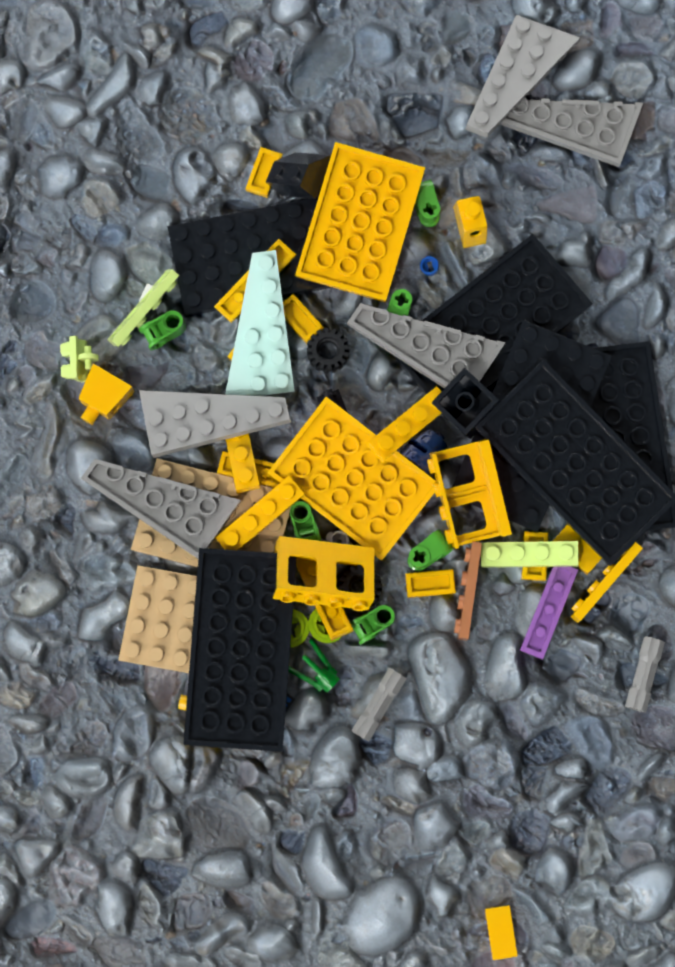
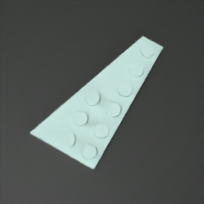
(261, 345)

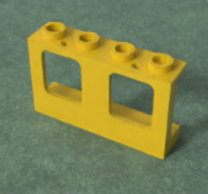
(483, 489)
(326, 557)

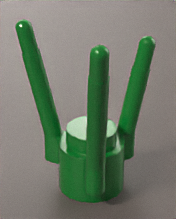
(325, 678)

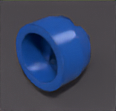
(425, 268)

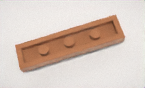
(466, 601)

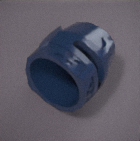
(419, 447)

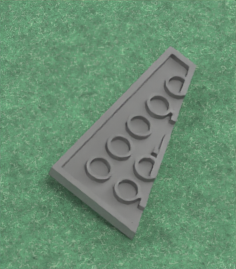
(519, 68)
(578, 125)
(426, 346)
(196, 419)
(172, 508)

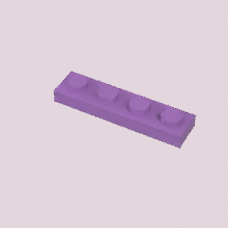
(548, 611)

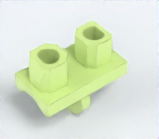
(80, 359)

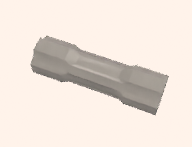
(640, 692)
(378, 705)

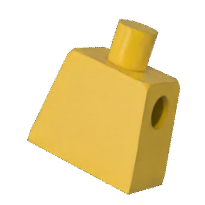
(471, 218)
(103, 394)

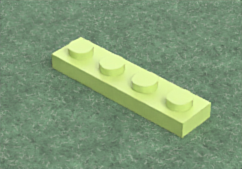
(149, 301)
(529, 554)

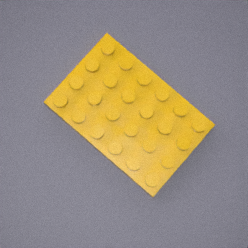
(360, 222)
(349, 483)

